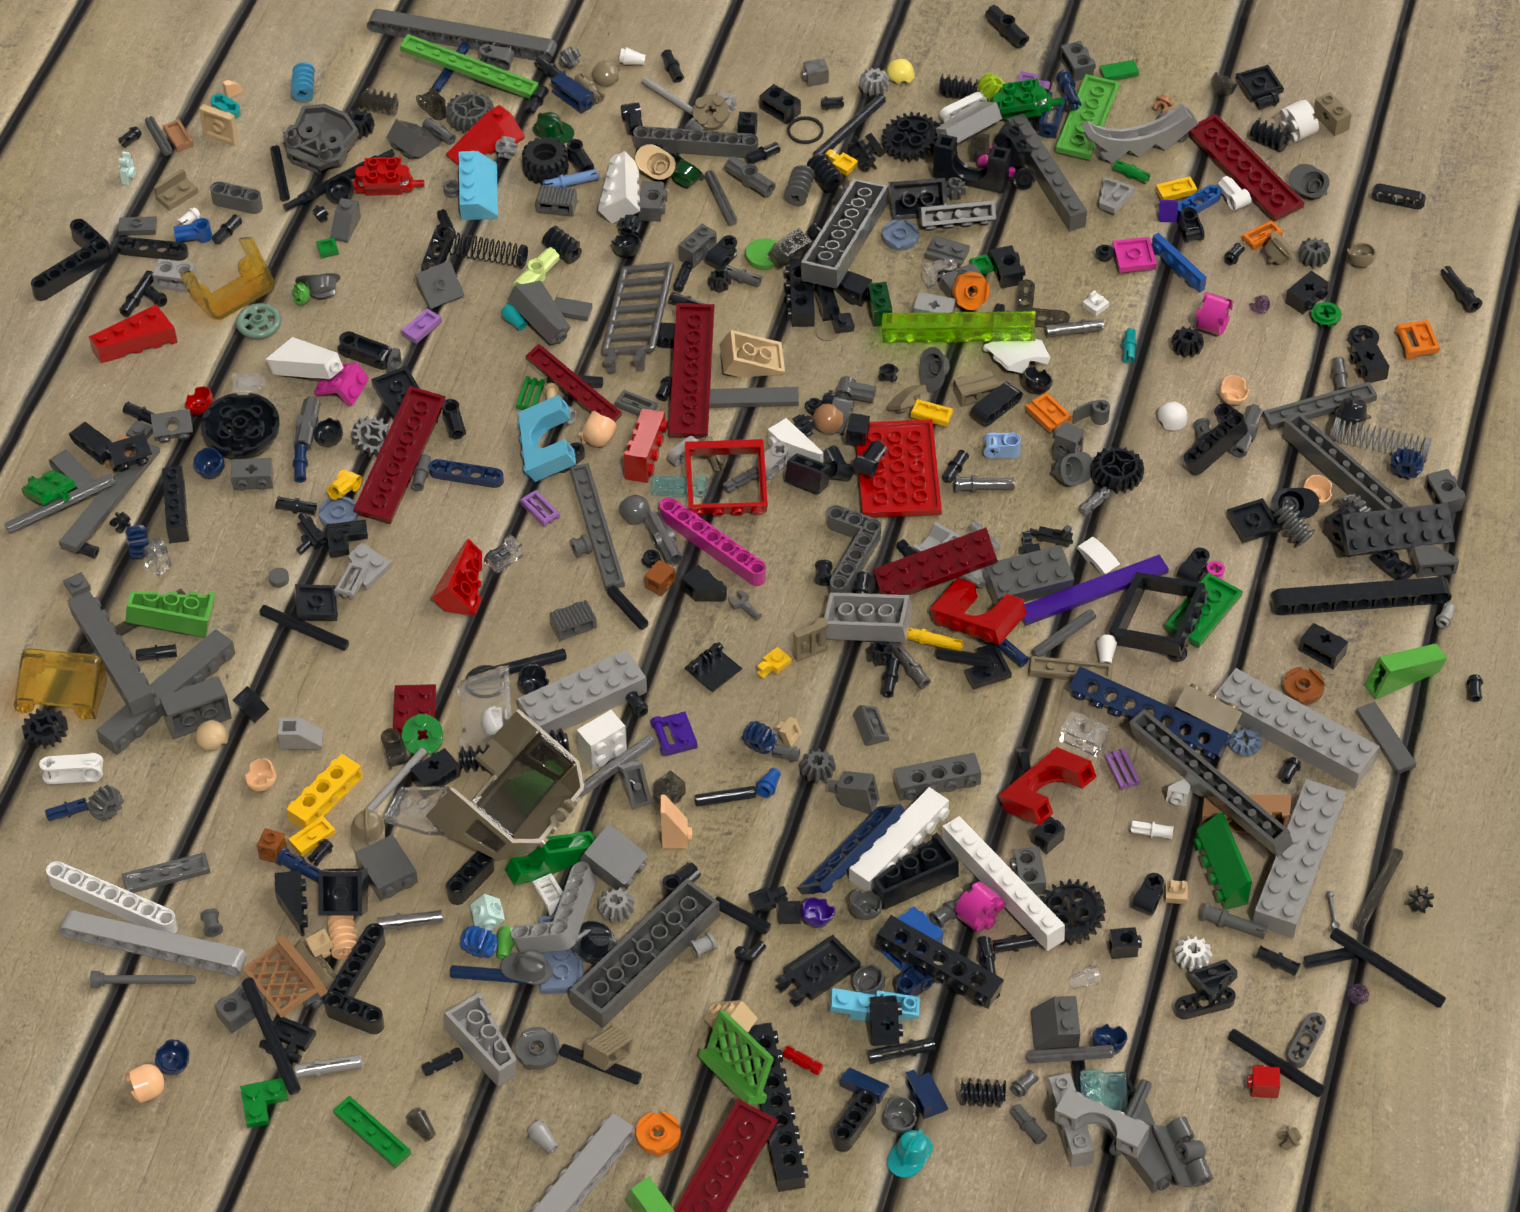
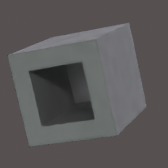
(815, 72)

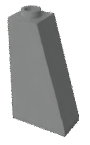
(971, 120)

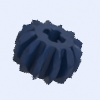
(1407, 462)
(136, 540)
(759, 737)

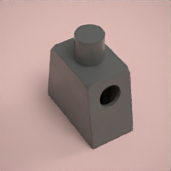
(856, 791)

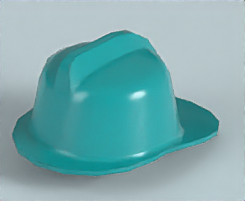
(910, 1154)

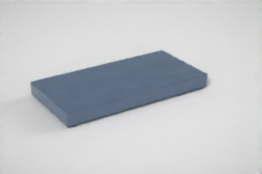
(566, 968)

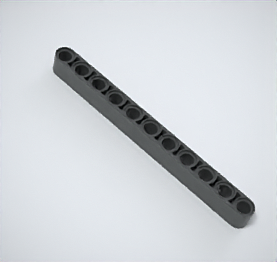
(455, 33)

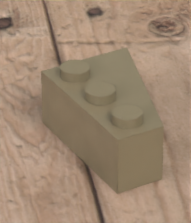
(1208, 708)

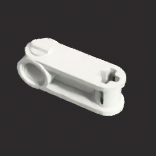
(72, 768)

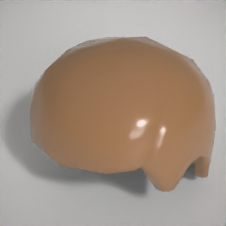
(828, 419)

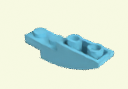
(858, 1004)

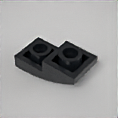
(1391, 564)

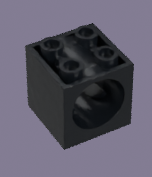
(343, 891)

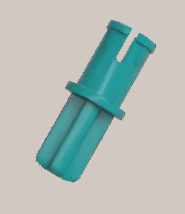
(1129, 345)

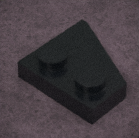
(1213, 978)

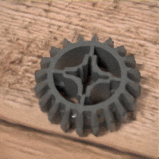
(467, 110)

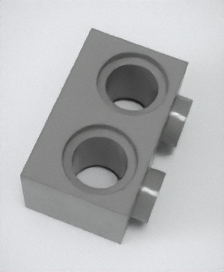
(167, 274)

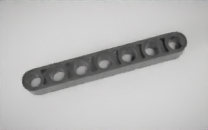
(697, 141)

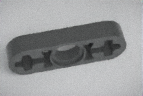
(1306, 1049)

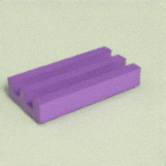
(537, 510)
(1116, 755)

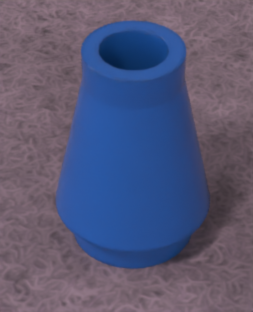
(768, 783)

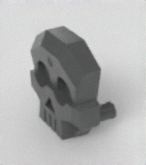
(314, 148)

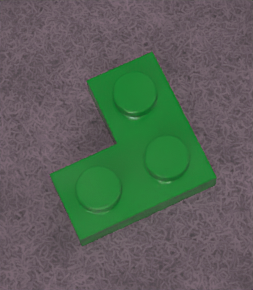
(257, 1096)

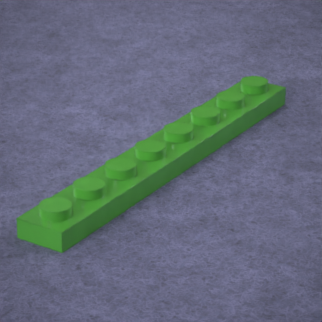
(468, 66)

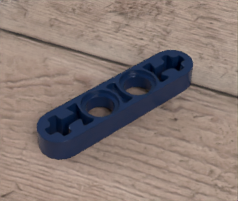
(465, 476)

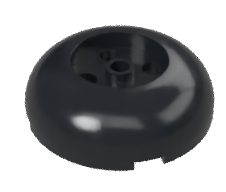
(250, 418)

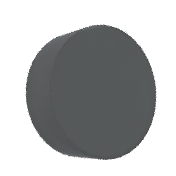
(278, 577)

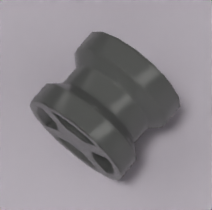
(581, 545)

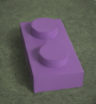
(421, 326)

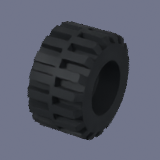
(544, 159)

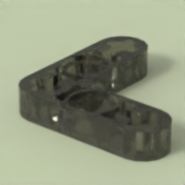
(1048, 313)

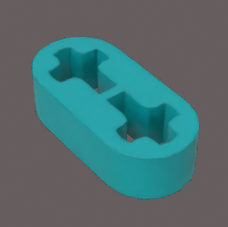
(225, 104)

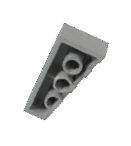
(481, 1038)

